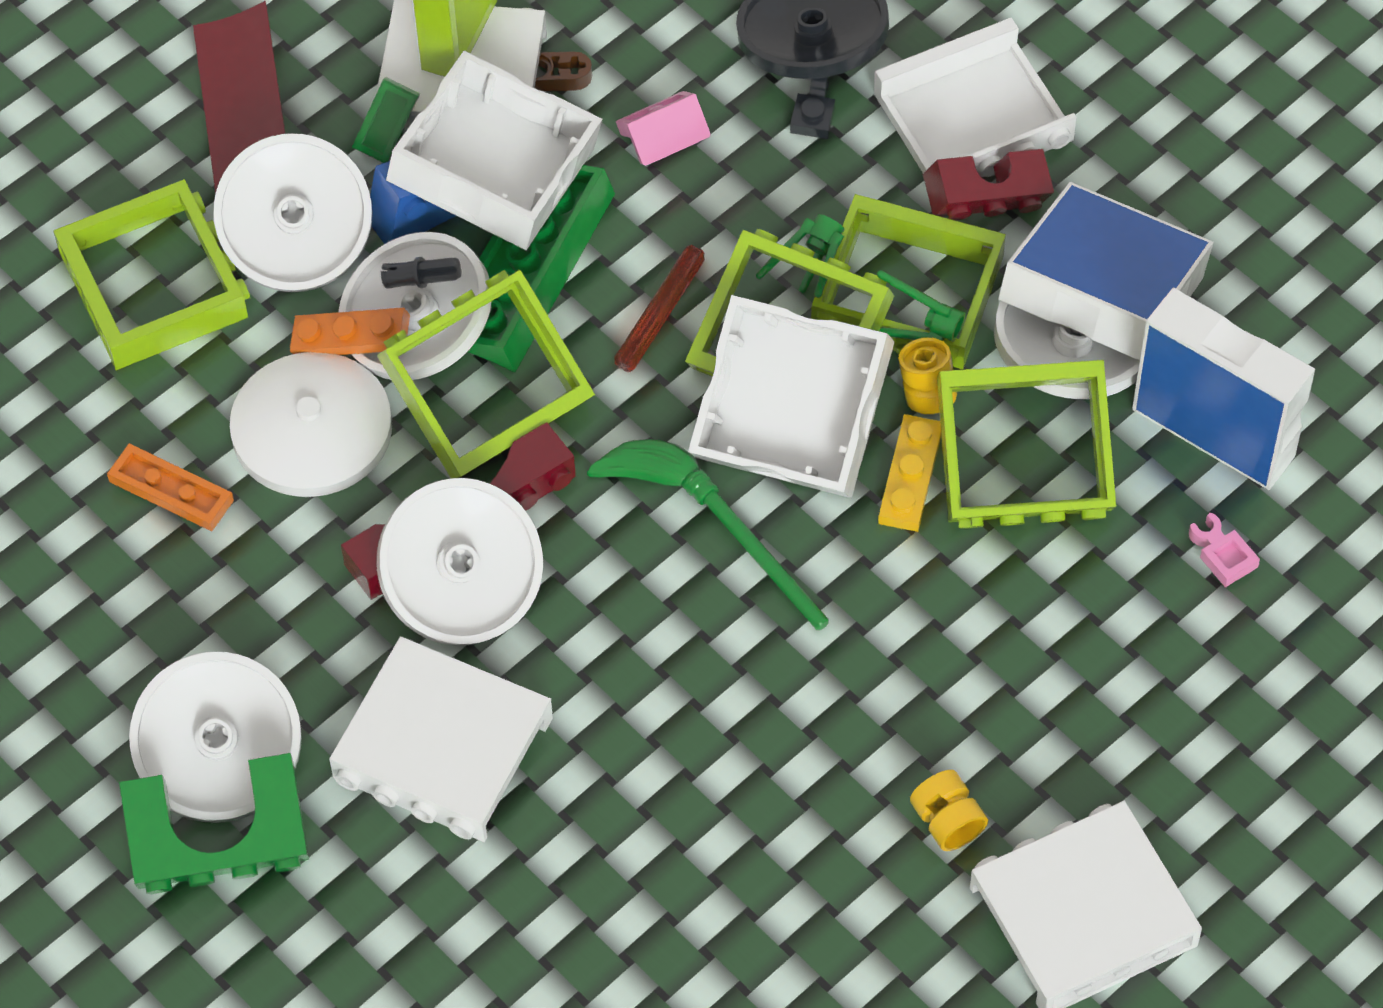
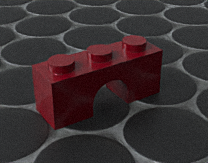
(960, 191)

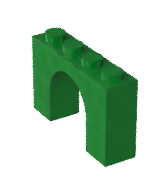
(273, 840)

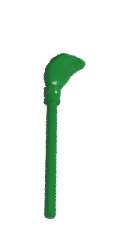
(675, 466)

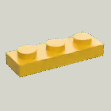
(910, 473)

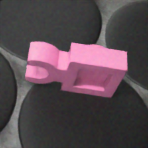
(1223, 554)

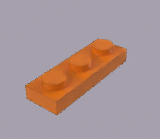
(347, 331)
(170, 487)

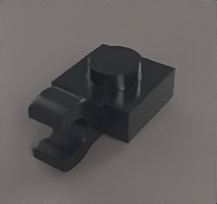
(814, 111)

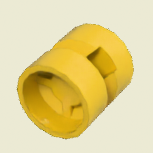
(919, 366)
(952, 814)

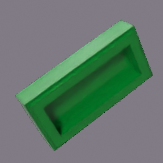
(386, 120)

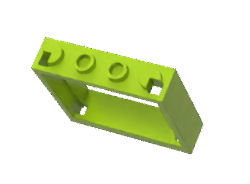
(448, 29)
(925, 232)
(797, 256)
(171, 329)
(547, 338)
(1027, 376)

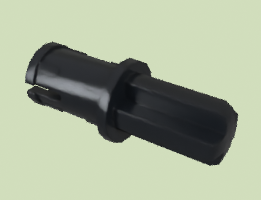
(420, 272)

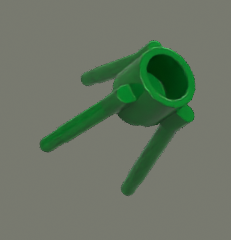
(822, 237)
(942, 319)

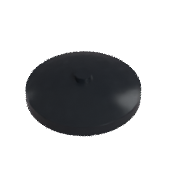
(811, 35)

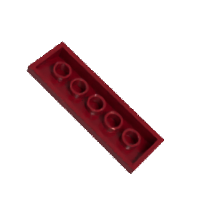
(238, 84)

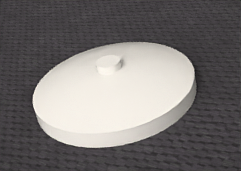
(292, 212)
(367, 292)
(1034, 341)
(311, 424)
(459, 561)
(204, 725)

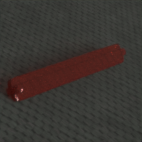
(659, 308)

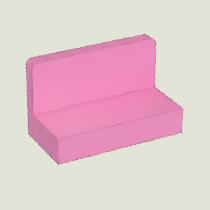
(665, 127)

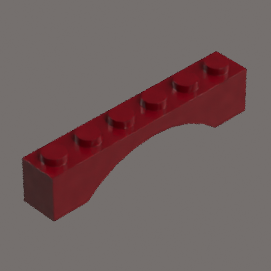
(532, 470)

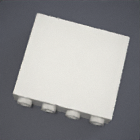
(507, 41)
(972, 100)
(439, 738)
(1086, 906)

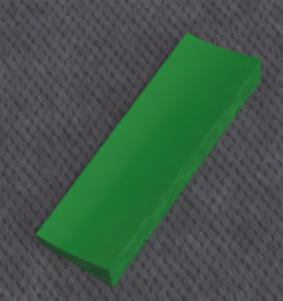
(544, 264)

